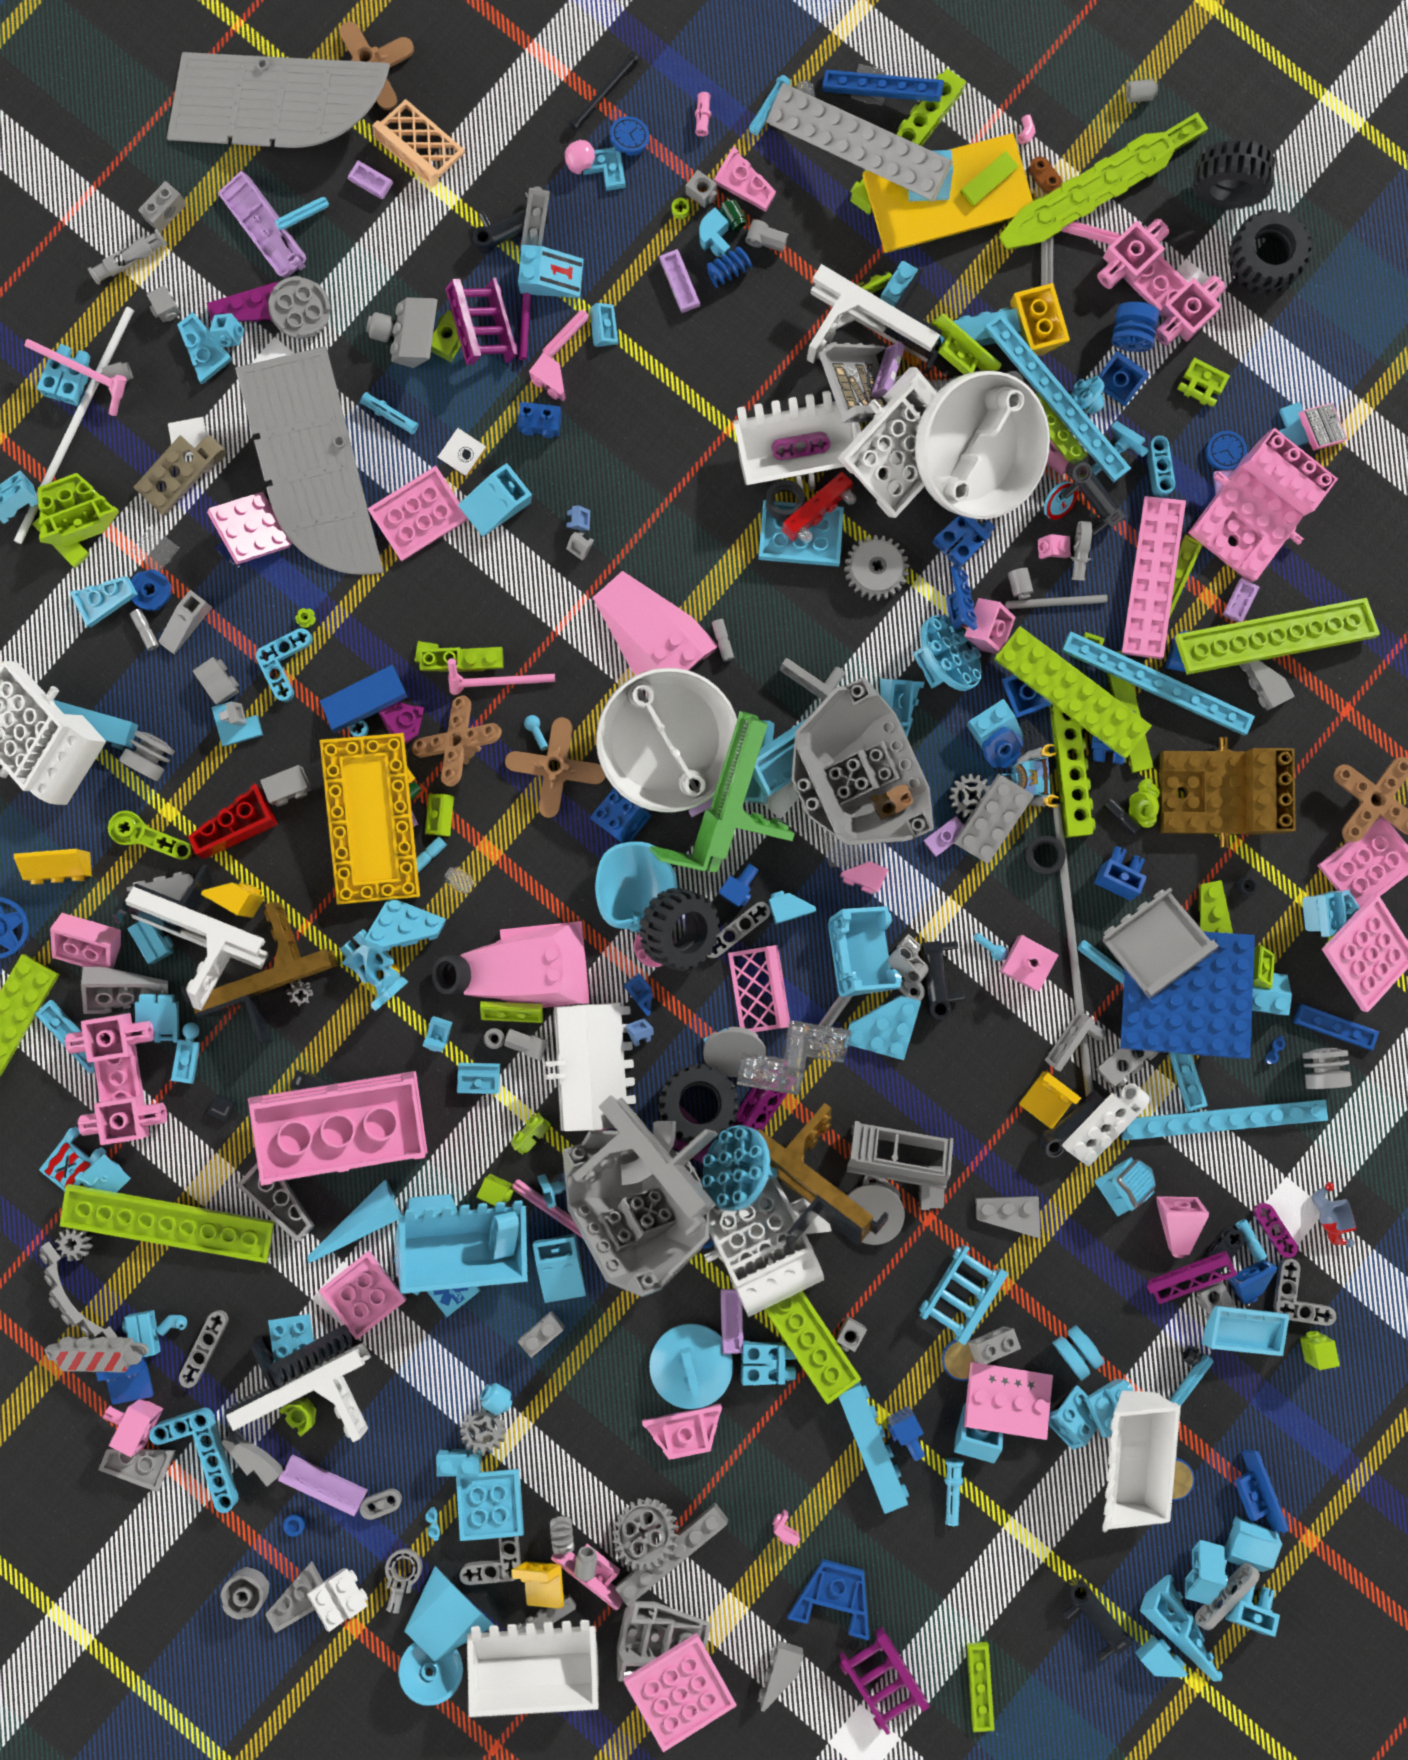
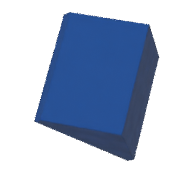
(1122, 378)
(1023, 698)

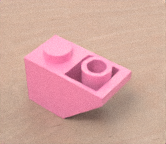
(548, 374)
(867, 875)

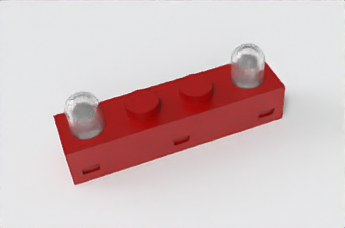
(815, 508)

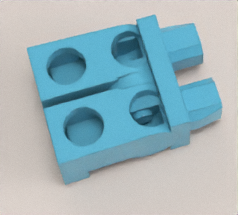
(63, 382)
(15, 494)
(765, 1363)

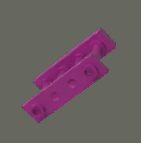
(467, 331)
(904, 1680)

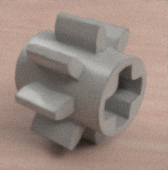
(303, 997)

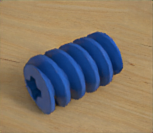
(728, 265)

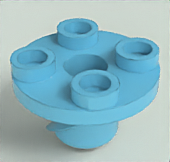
(1088, 394)

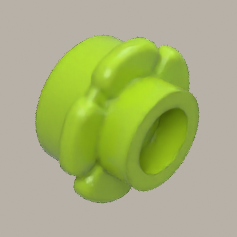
(310, 617)

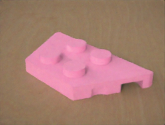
(685, 1431)

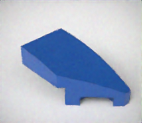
(640, 992)

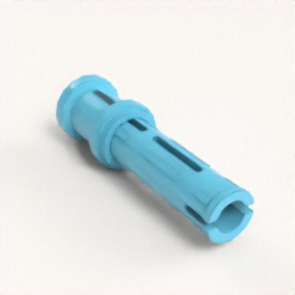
(953, 1481)

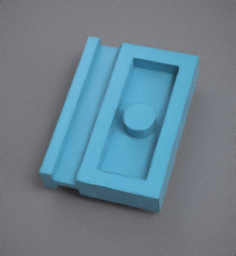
(478, 1078)

